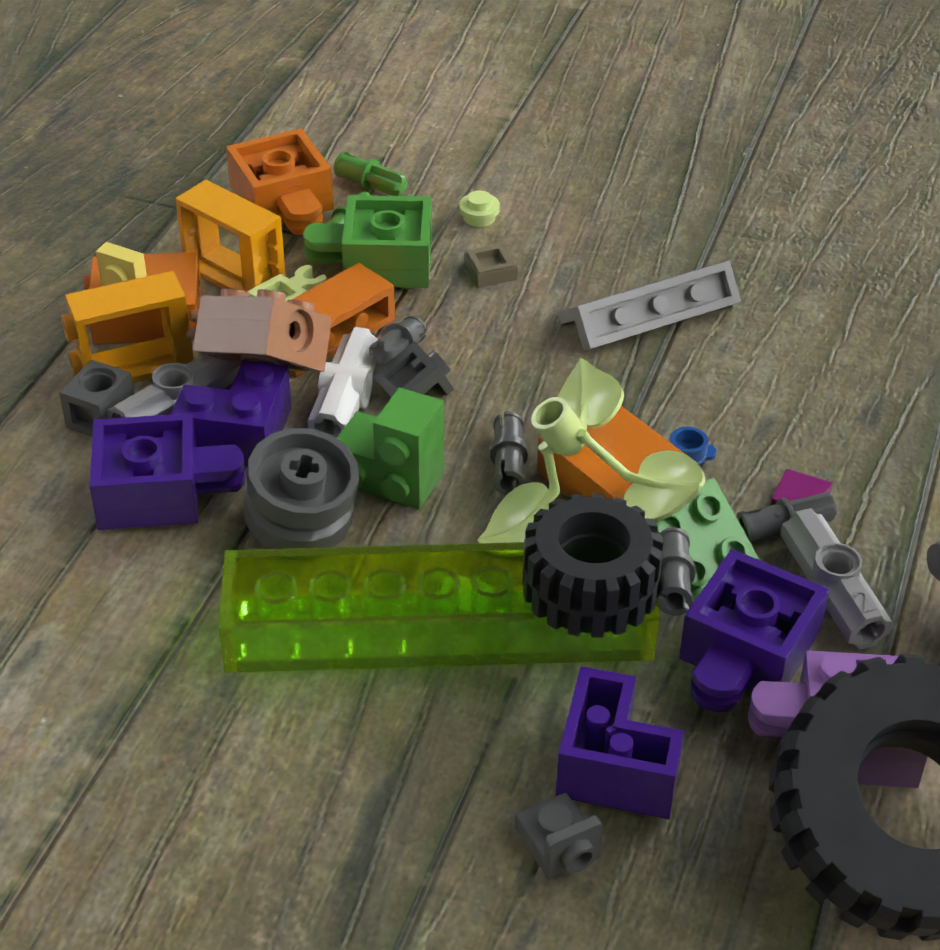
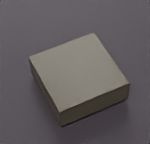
(490, 265)

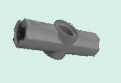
(168, 382)
(837, 568)

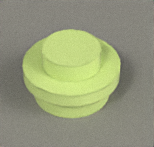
(479, 208)

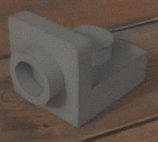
(414, 372)
(559, 836)

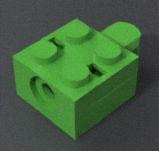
(382, 234)

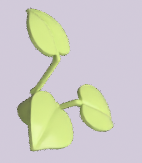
(590, 401)

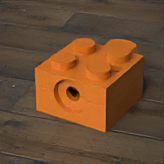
(283, 177)

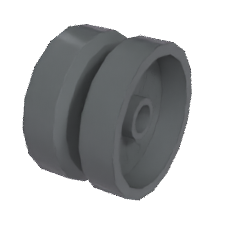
(300, 490)

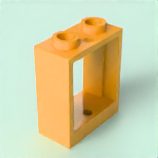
(257, 229)
(126, 299)

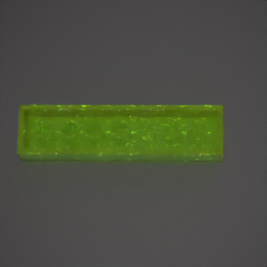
(397, 611)

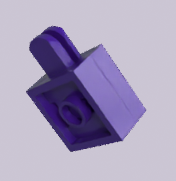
(153, 471)
(748, 629)

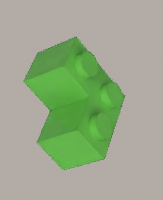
(400, 449)

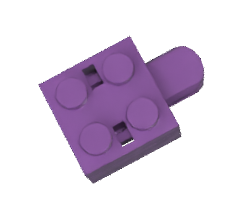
(778, 703)

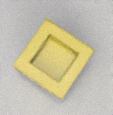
(119, 264)

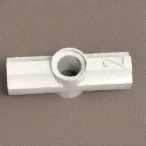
(344, 383)

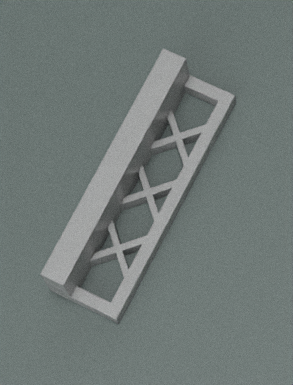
(653, 305)

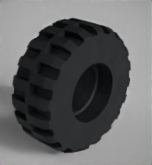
(821, 802)

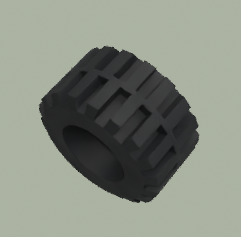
(592, 565)

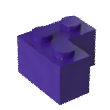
(245, 413)
(610, 757)

